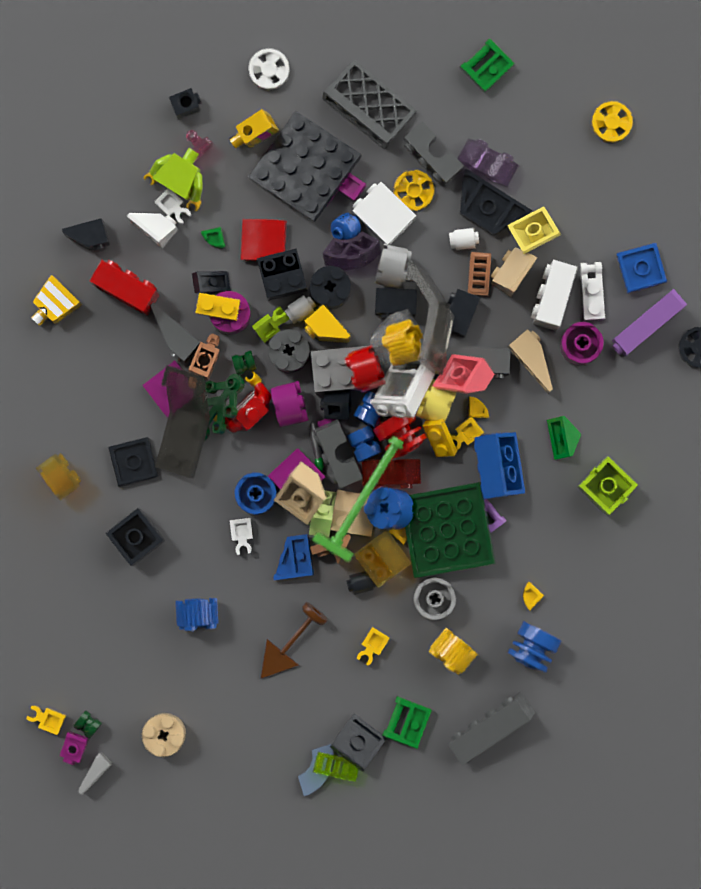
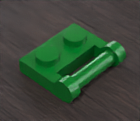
(491, 70)
(413, 725)

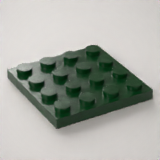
(449, 531)

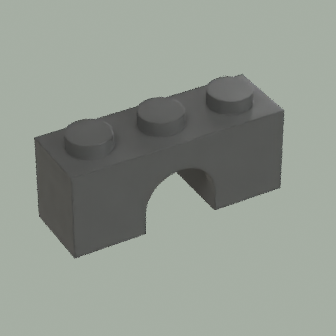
(443, 168)
(329, 437)

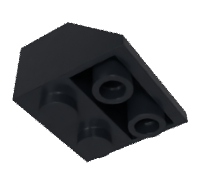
(282, 274)

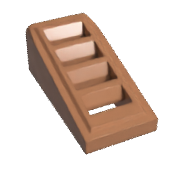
(479, 256)

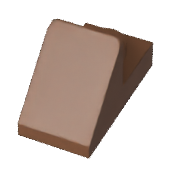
(322, 551)

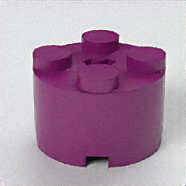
(244, 315)
(589, 335)
(289, 404)

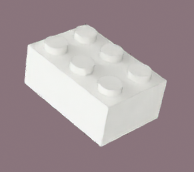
(553, 295)

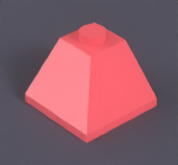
(464, 374)

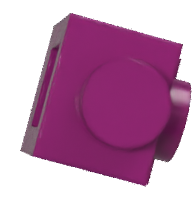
(79, 742)

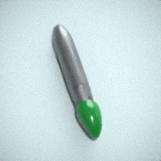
(319, 463)

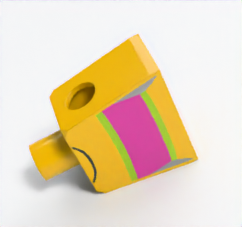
(261, 126)

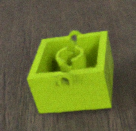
(607, 486)

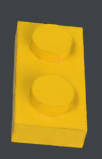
(217, 306)
(439, 438)

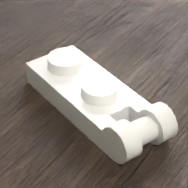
(592, 292)

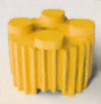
(403, 342)
(453, 651)

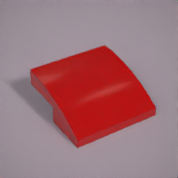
(262, 238)

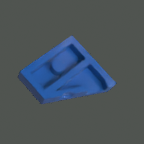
(295, 559)

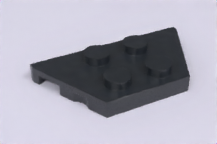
(488, 205)

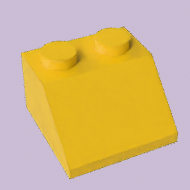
(326, 327)

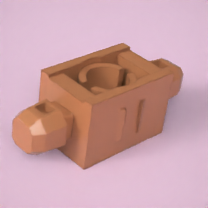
(209, 348)

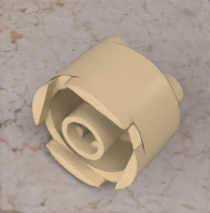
(160, 746)

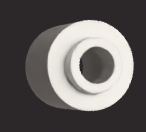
(463, 239)

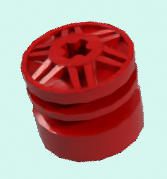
(400, 428)

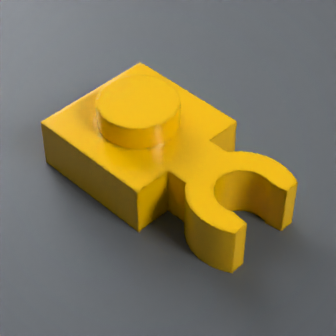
(467, 432)
(374, 643)
(49, 720)

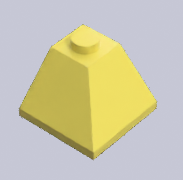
(534, 230)

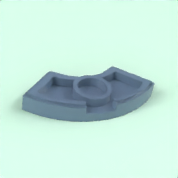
(312, 781)

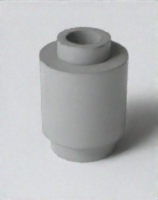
(300, 309)

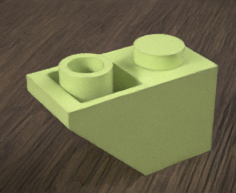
(322, 519)

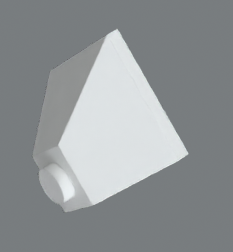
(155, 226)

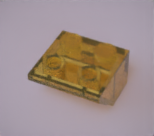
(382, 558)

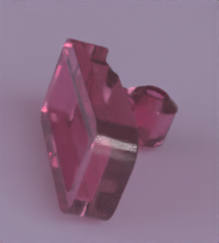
(201, 145)

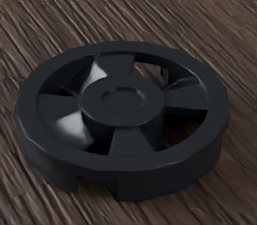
(687, 347)

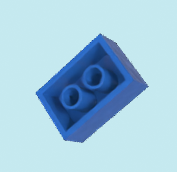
(499, 465)

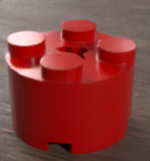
(366, 369)

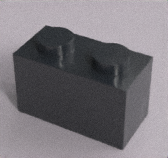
(395, 300)
(463, 307)

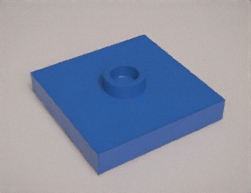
(641, 268)

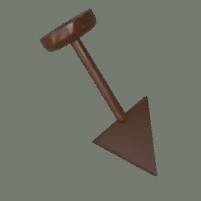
(276, 659)

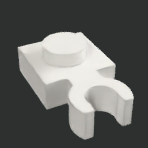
(170, 204)
(241, 531)

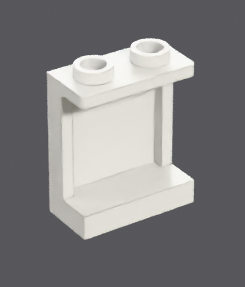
(383, 213)

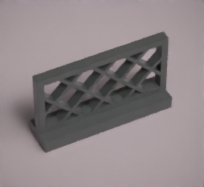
(357, 116)

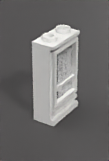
(403, 390)

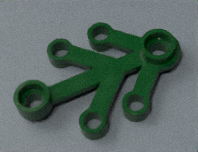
(231, 387)

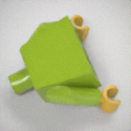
(179, 176)

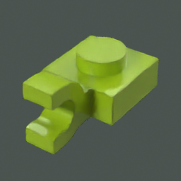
(268, 326)

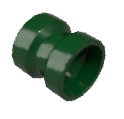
(238, 361)
(87, 724)

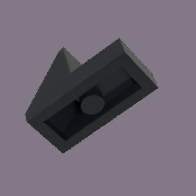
(210, 282)

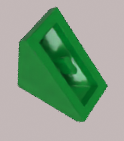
(563, 437)

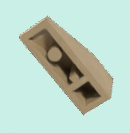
(531, 355)

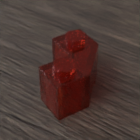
(398, 472)

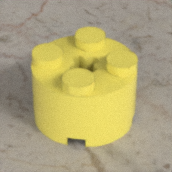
(435, 403)

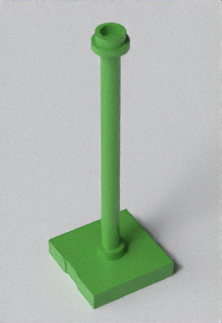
(335, 543)

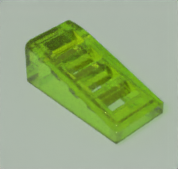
(348, 772)

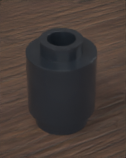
(360, 583)

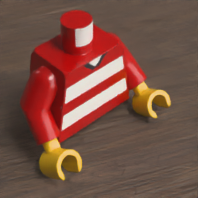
(251, 408)

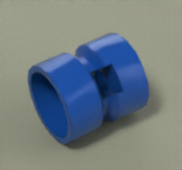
(367, 412)
(364, 443)

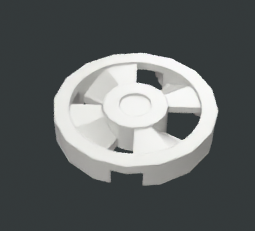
(268, 69)

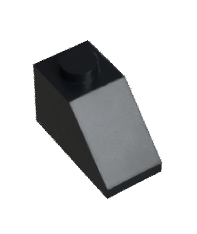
(89, 234)

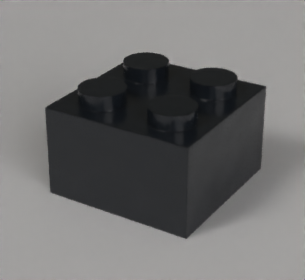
(135, 537)

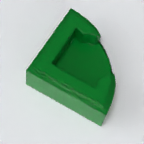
(214, 237)

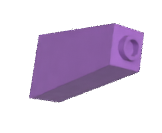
(648, 323)

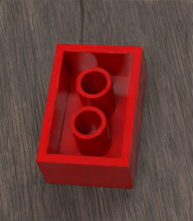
(125, 286)

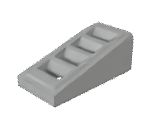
(98, 768)

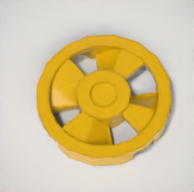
(612, 121)
(414, 189)

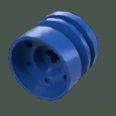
(534, 647)

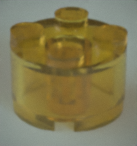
(58, 476)

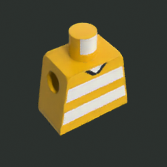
(54, 302)

